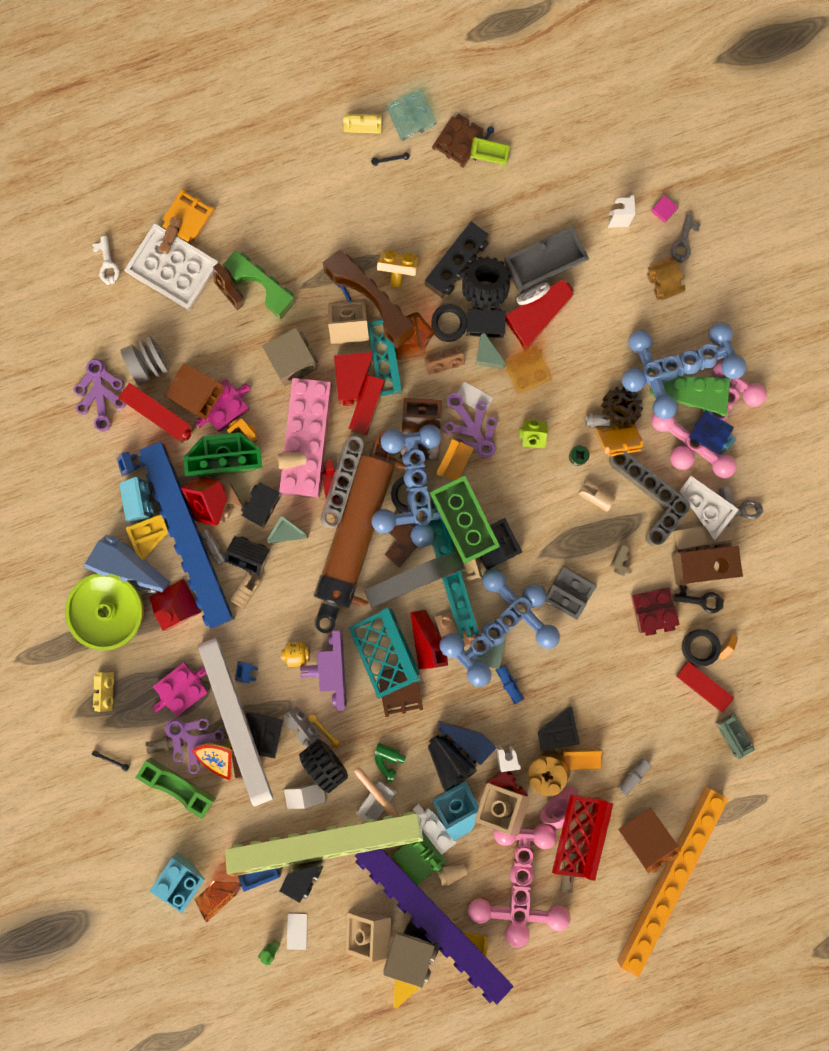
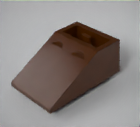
(418, 414)

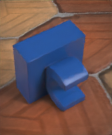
(125, 463)
(243, 672)

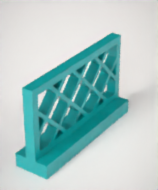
(401, 649)

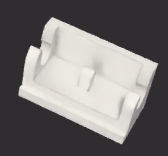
(623, 216)
(507, 762)
(371, 807)

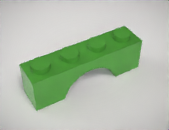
(277, 299)
(164, 779)

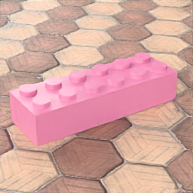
(306, 434)

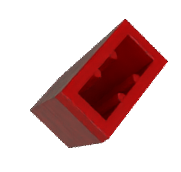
(350, 375)

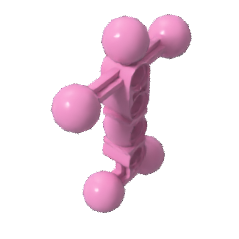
(722, 465)
(517, 933)

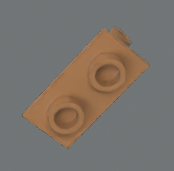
(452, 359)

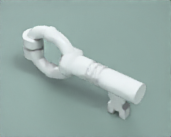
(104, 246)

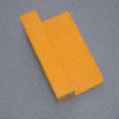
(455, 460)
(583, 758)

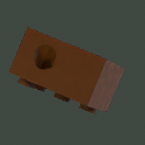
(699, 564)

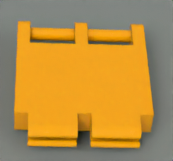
(191, 216)
(616, 439)

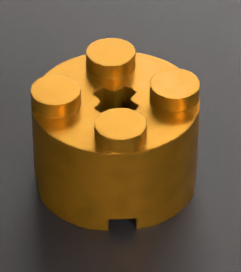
(666, 278)
(559, 773)

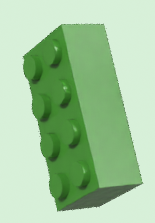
(464, 519)

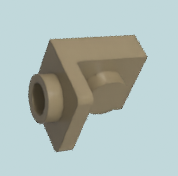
(620, 557)

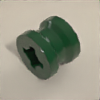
(576, 458)

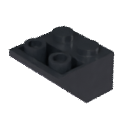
(508, 545)
(299, 880)

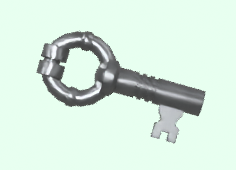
(688, 224)
(743, 513)

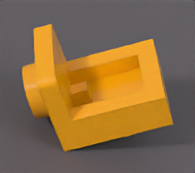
(248, 430)

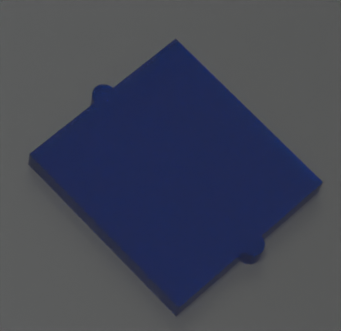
(711, 432)

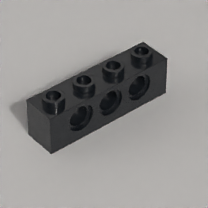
(471, 234)

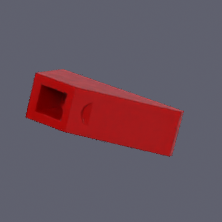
(427, 641)

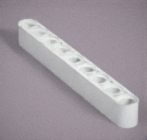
(235, 722)

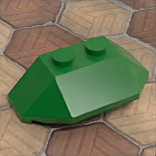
(222, 456)

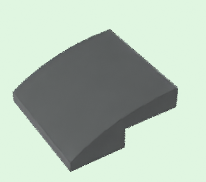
(570, 592)

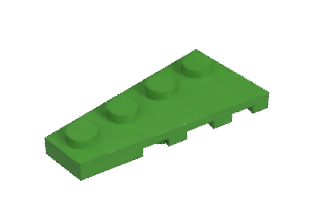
(700, 392)

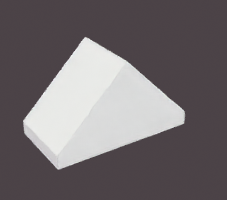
(304, 796)

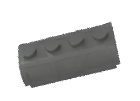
(546, 259)

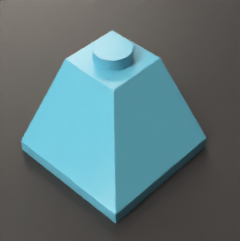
(457, 810)

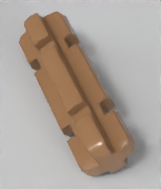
(170, 235)

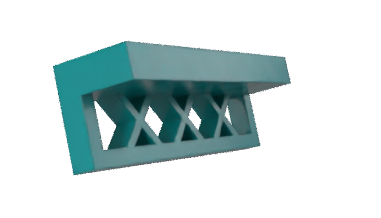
(392, 360)

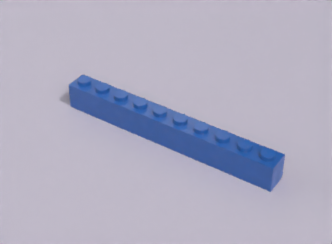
(186, 535)

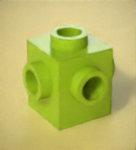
(533, 434)

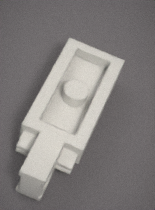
(434, 829)

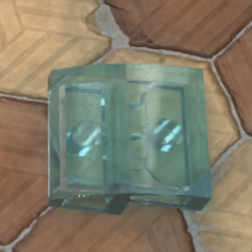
(411, 114)

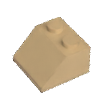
(347, 322)
(502, 809)
(368, 935)

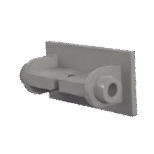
(297, 719)

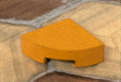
(728, 647)

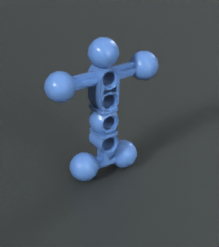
(665, 405)
(384, 520)
(533, 596)

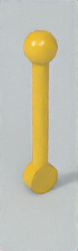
(313, 718)

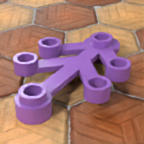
(98, 392)
(472, 428)
(192, 741)

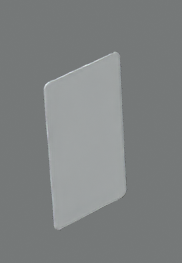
(472, 396)
(297, 931)

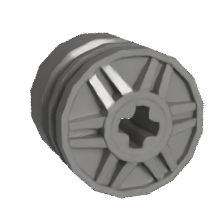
(144, 360)

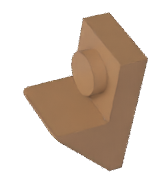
(232, 498)

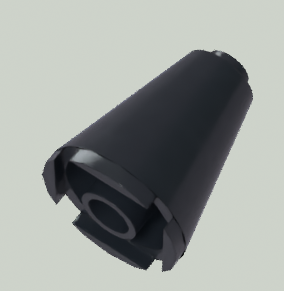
(449, 763)

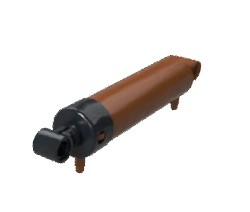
(354, 534)

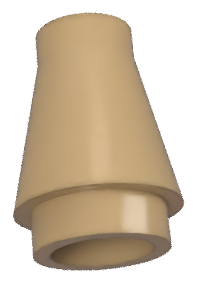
(290, 459)
(451, 874)

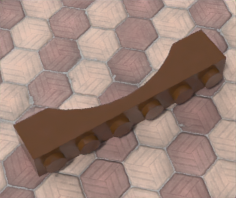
(345, 273)

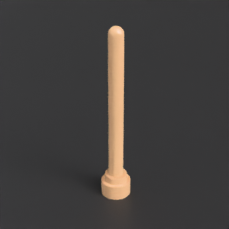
(375, 792)

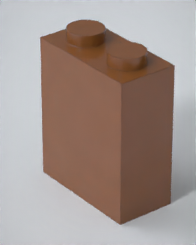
(194, 391)
(650, 841)

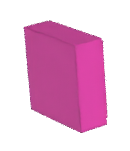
(664, 209)

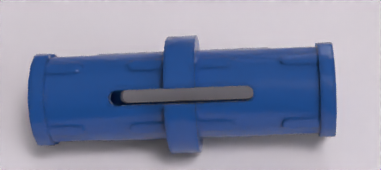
(509, 684)

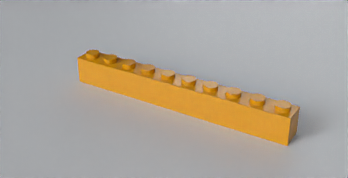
(672, 882)

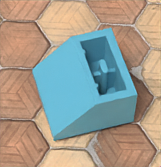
(136, 499)
(178, 883)

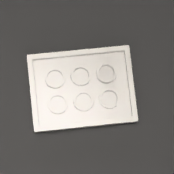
(176, 275)

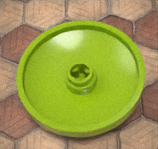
(104, 612)

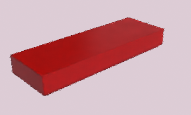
(367, 404)
(704, 687)

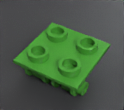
(419, 859)

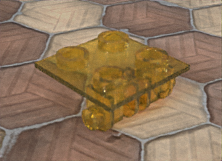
(527, 370)

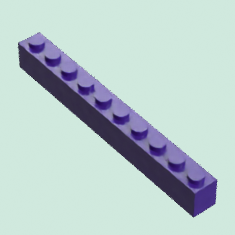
(436, 923)

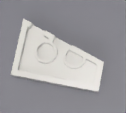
(709, 507)

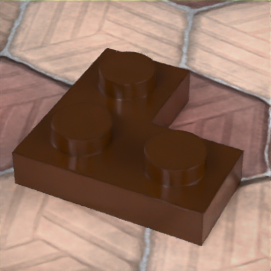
(222, 279)
(403, 547)

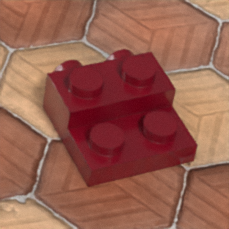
(655, 611)

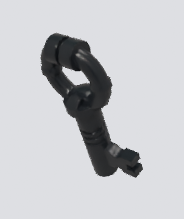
(702, 601)

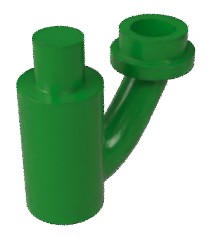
(390, 754)

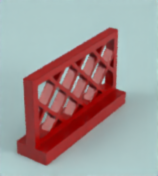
(592, 839)

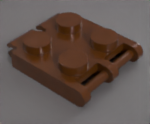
(458, 139)
(405, 696)

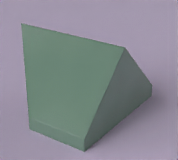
(285, 531)

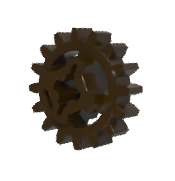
(621, 408)

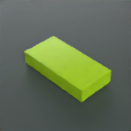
(490, 151)

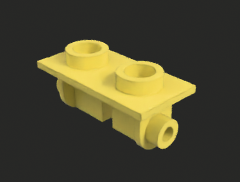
(362, 123)
(104, 699)

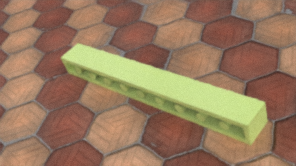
(323, 844)

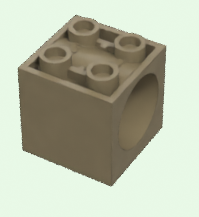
(291, 356)
(409, 959)

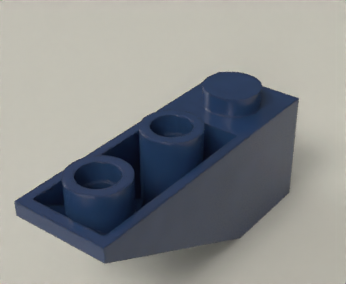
(472, 741)

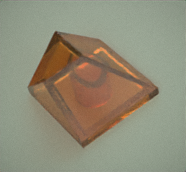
(417, 343)
(216, 897)

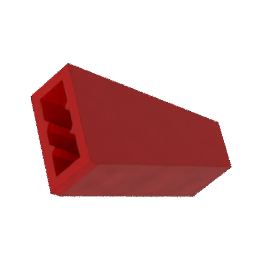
(533, 318)
(156, 413)

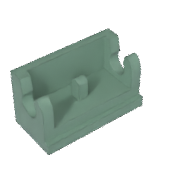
(735, 736)

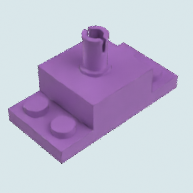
(330, 670)

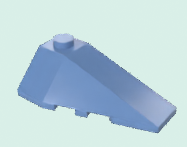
(116, 558)

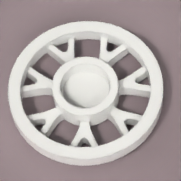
(532, 293)

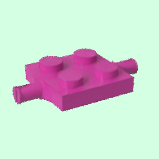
(228, 408)
(180, 689)

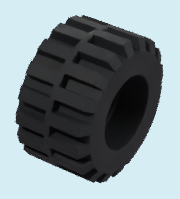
(486, 270)
(323, 766)

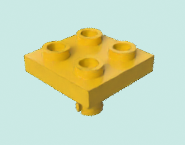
(398, 265)

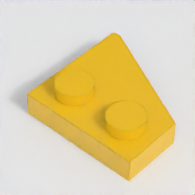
(147, 535)

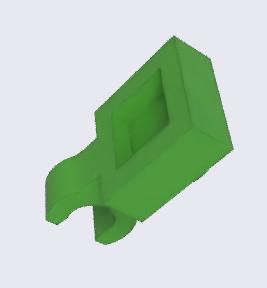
(268, 952)

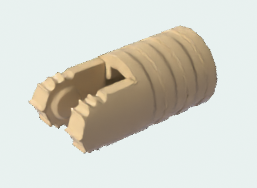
(601, 498)
(243, 594)

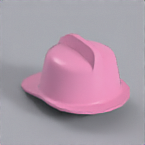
(556, 809)

